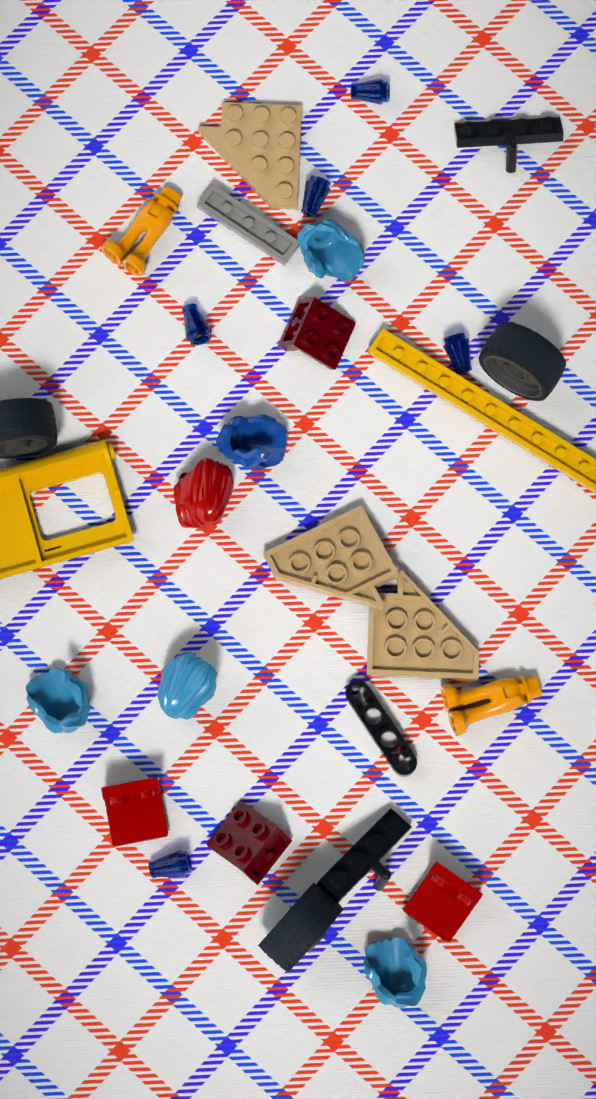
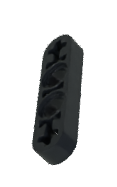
(384, 726)

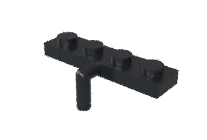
(509, 134)
(366, 856)

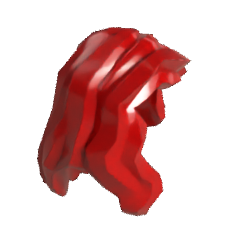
(203, 494)

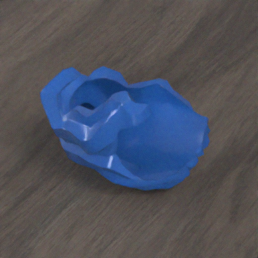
(253, 441)

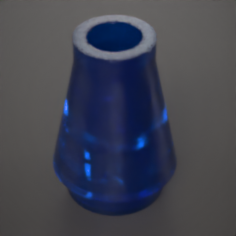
(371, 91)
(314, 195)
(196, 327)
(458, 352)
(171, 865)

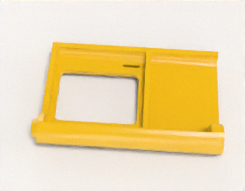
(20, 537)

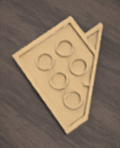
(261, 147)
(336, 560)
(417, 639)

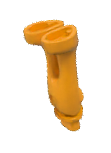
(153, 219)
(503, 695)

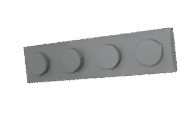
(248, 224)

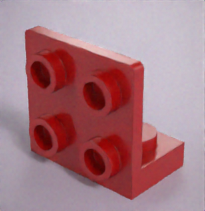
(135, 812)
(442, 902)

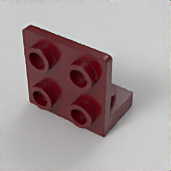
(317, 332)
(249, 842)

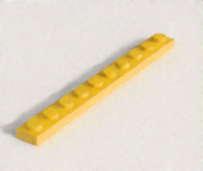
(485, 408)

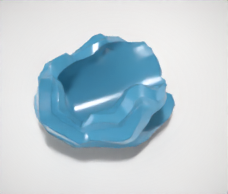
(330, 250)
(186, 685)
(59, 700)
(395, 972)

